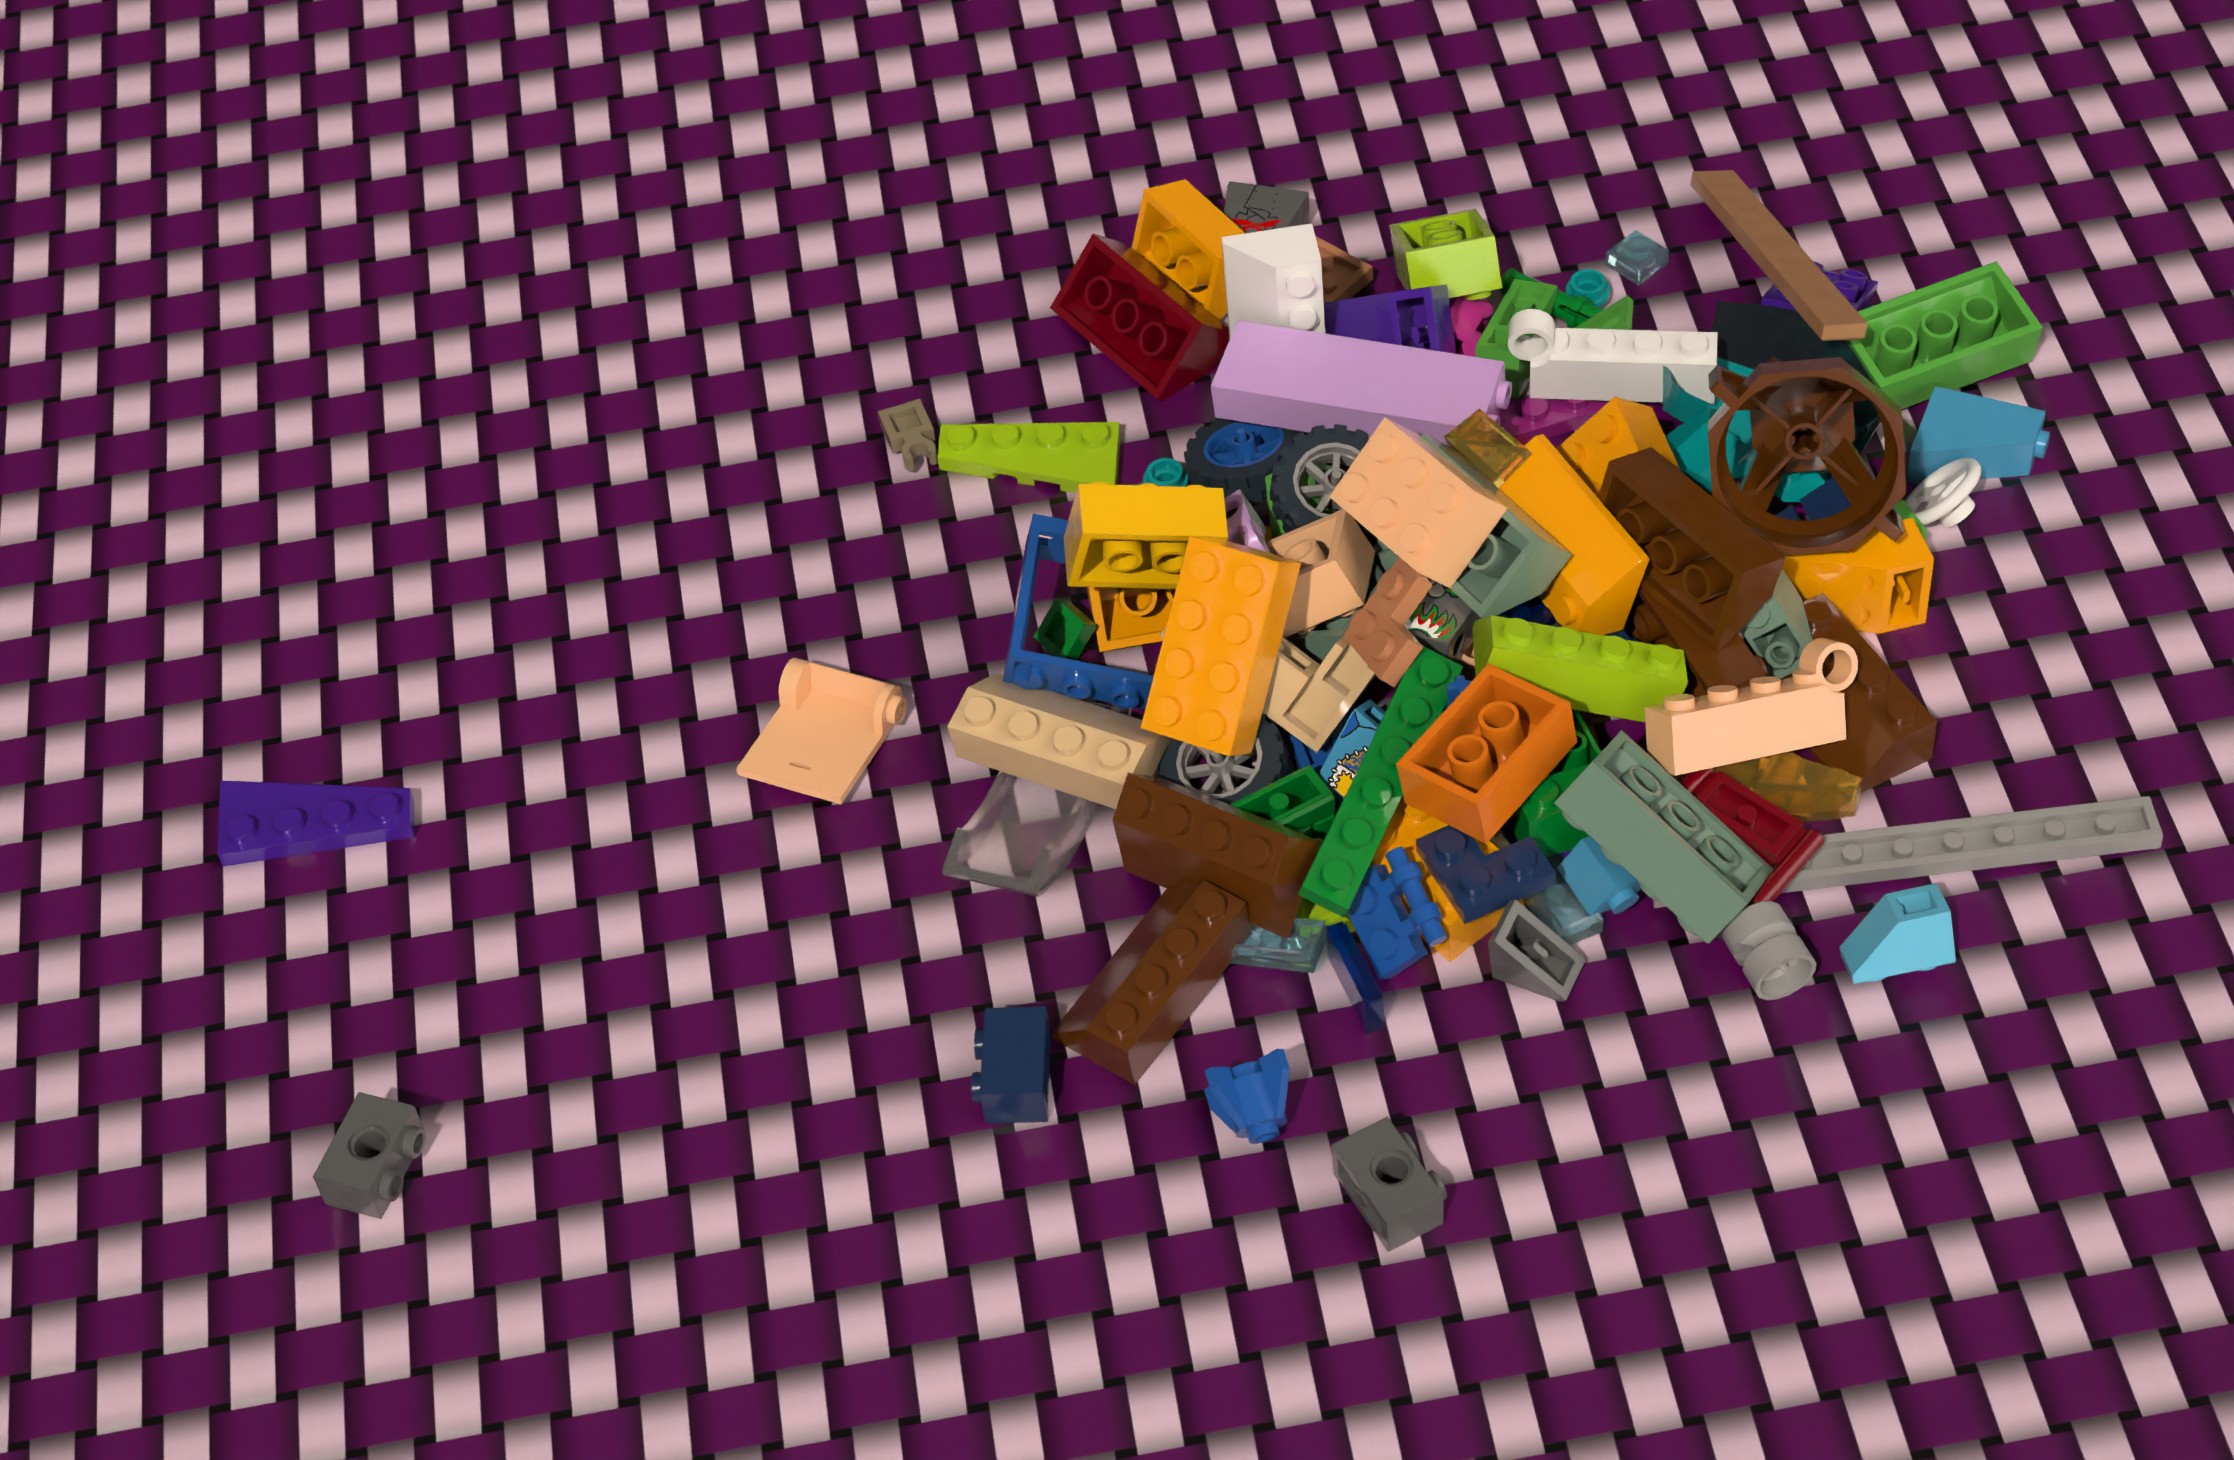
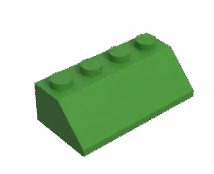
(1947, 335)

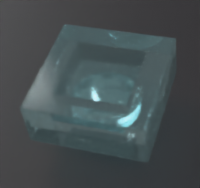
(1637, 257)

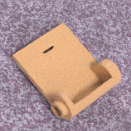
(823, 730)

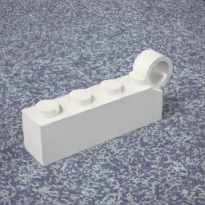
(1610, 361)

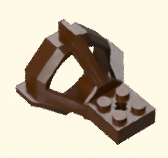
(1801, 425)

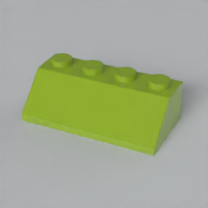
(1584, 668)

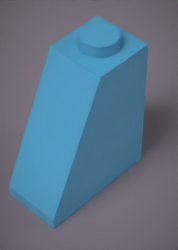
(1966, 425)

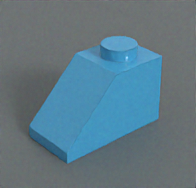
(1597, 880)

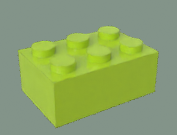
(1450, 251)

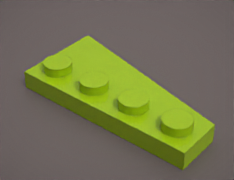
(1033, 451)

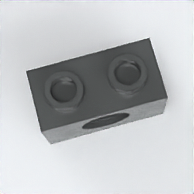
(350, 1173)
(1392, 1210)

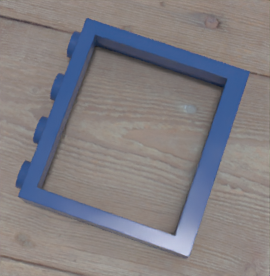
(1055, 673)

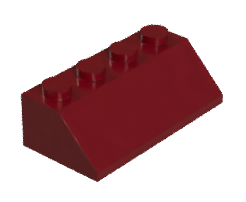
(1139, 318)

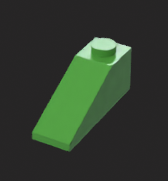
(1494, 340)

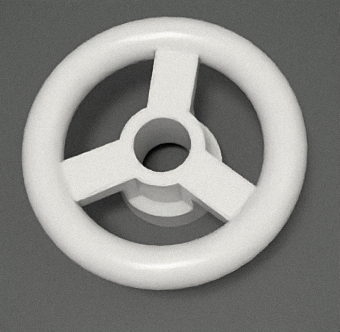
(1947, 493)

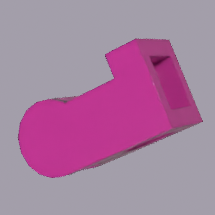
(1469, 323)

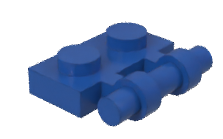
(1383, 921)

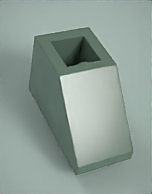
(1780, 629)

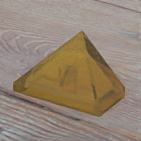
(1487, 447)

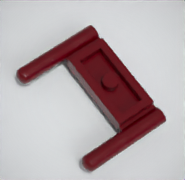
(1760, 824)

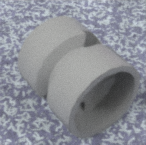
(1769, 951)

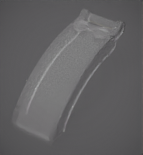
(1021, 834)

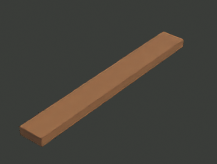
(1779, 256)

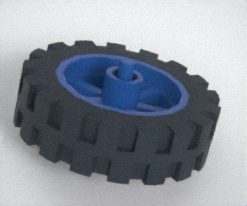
(1235, 456)

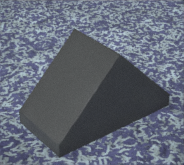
(1532, 954)

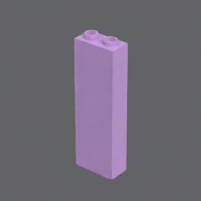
(1326, 379)

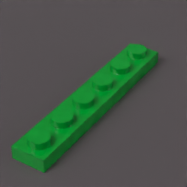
(1376, 784)

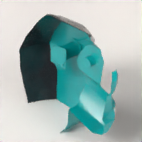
(1745, 339)

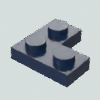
(1481, 882)

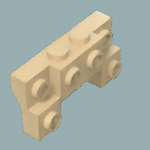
(1314, 697)

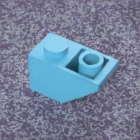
(1901, 935)

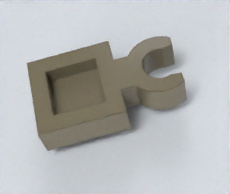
(909, 431)

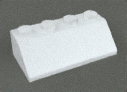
(1274, 278)

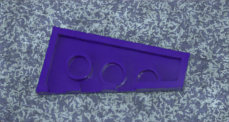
(296, 819)

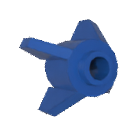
(1251, 1096)

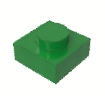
(1065, 630)

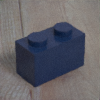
(1013, 1065)

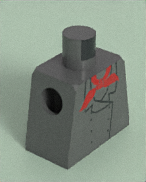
(1265, 207)

